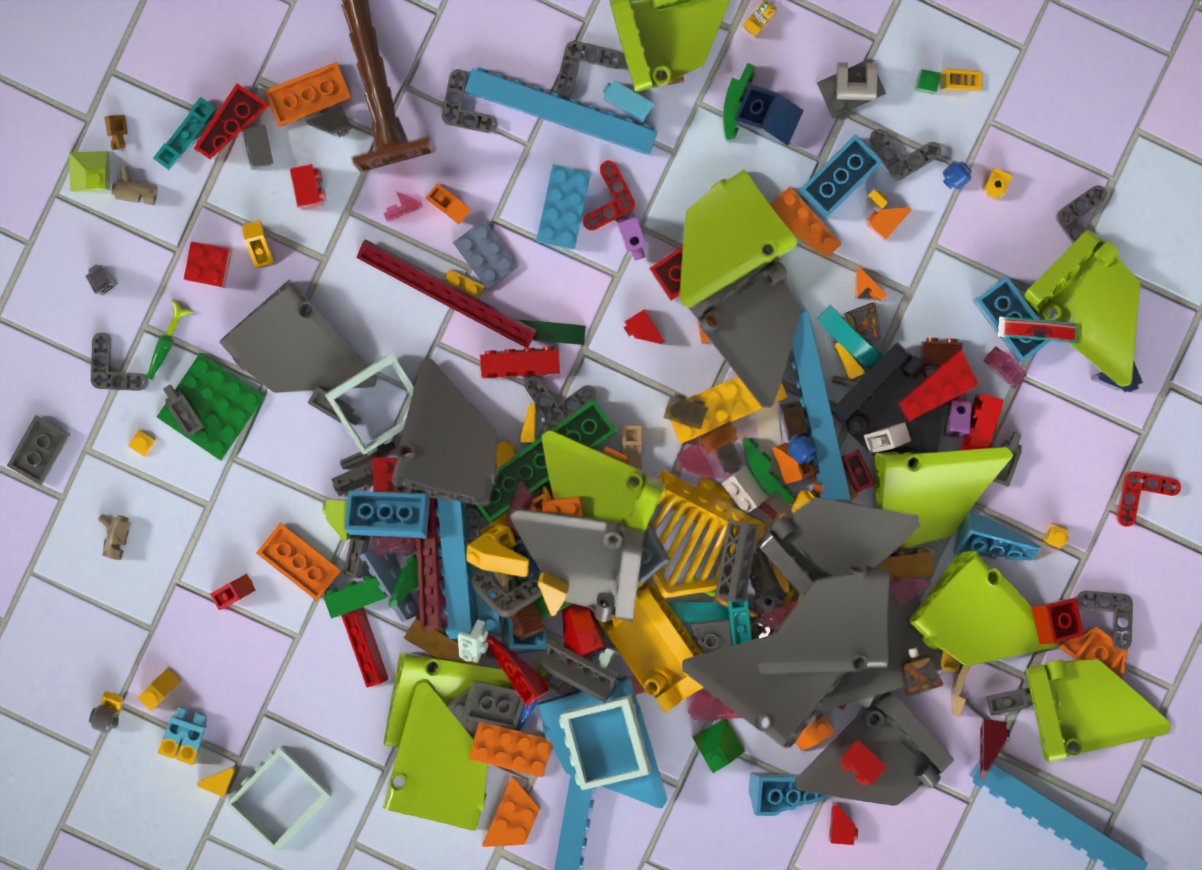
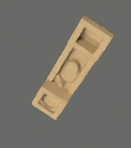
(632, 446)
(957, 701)

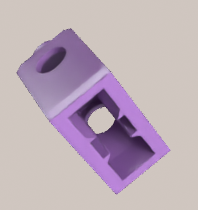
(628, 228)
(958, 424)

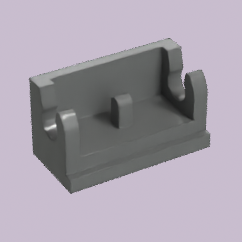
(258, 147)

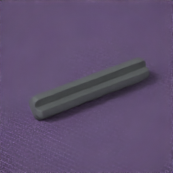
(359, 457)

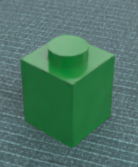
(927, 81)

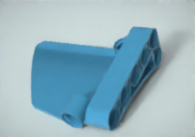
(604, 743)

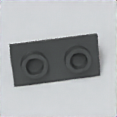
(352, 479)

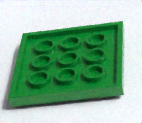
(219, 401)

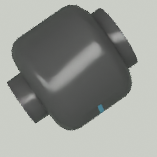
(103, 719)

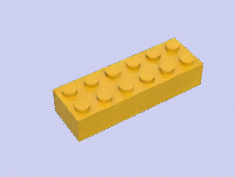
(726, 403)

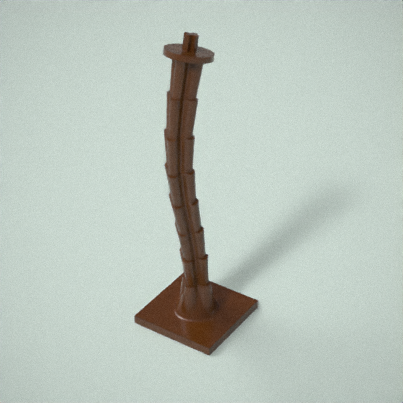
(388, 134)

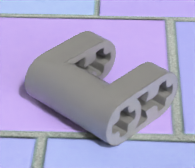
(856, 90)

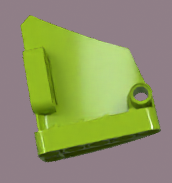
(666, 36)

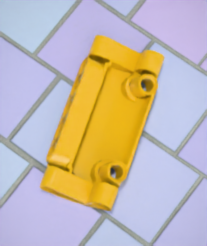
(655, 647)

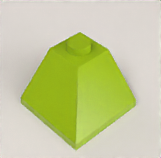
(89, 171)
(335, 515)

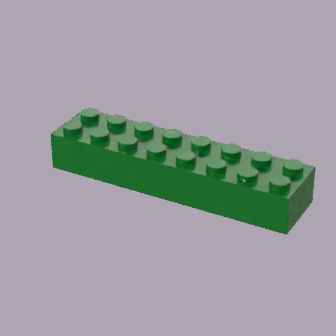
(585, 426)

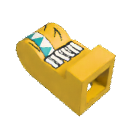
(759, 18)

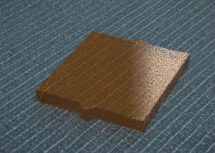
(718, 437)

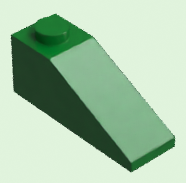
(407, 581)

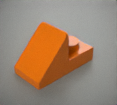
(863, 281)

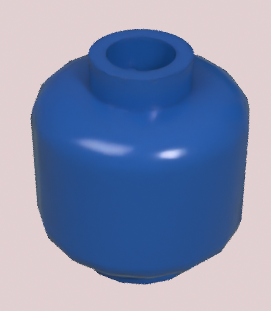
(957, 175)
(802, 449)

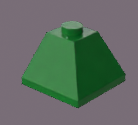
(718, 745)

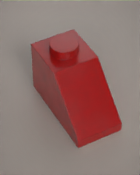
(643, 328)
(233, 592)
(841, 827)

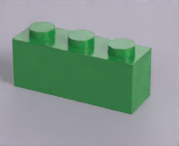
(353, 596)

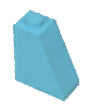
(628, 101)

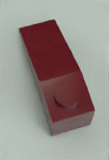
(992, 740)

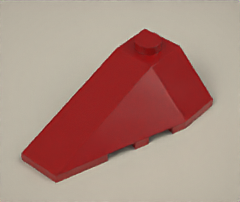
(581, 631)
(524, 679)

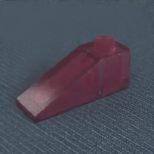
(521, 500)
(709, 708)

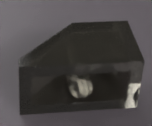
(332, 122)
(100, 279)
(728, 458)

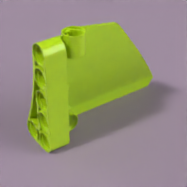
(728, 237)
(1099, 294)
(601, 482)
(936, 487)
(976, 615)
(447, 680)
(1088, 706)
(435, 766)

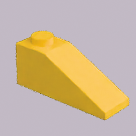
(495, 557)

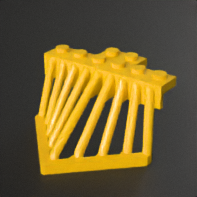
(708, 506)

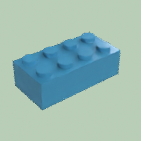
(840, 176)
(563, 207)
(1006, 301)
(387, 514)

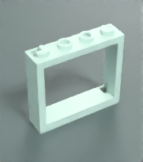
(387, 436)
(635, 735)
(276, 844)

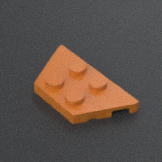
(1097, 646)
(513, 818)

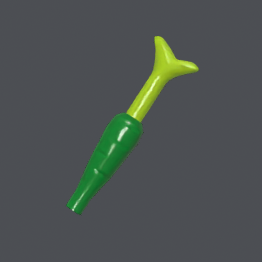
(166, 341)

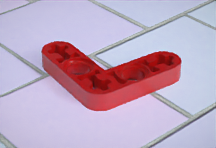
(615, 204)
(1136, 491)

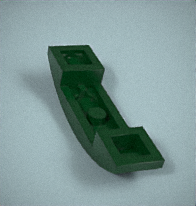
(557, 332)

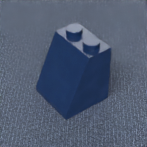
(769, 114)

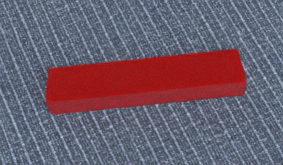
(365, 647)

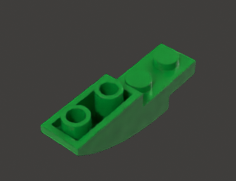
(735, 92)
(759, 465)

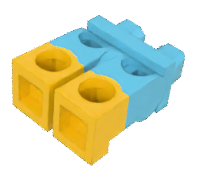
(183, 730)

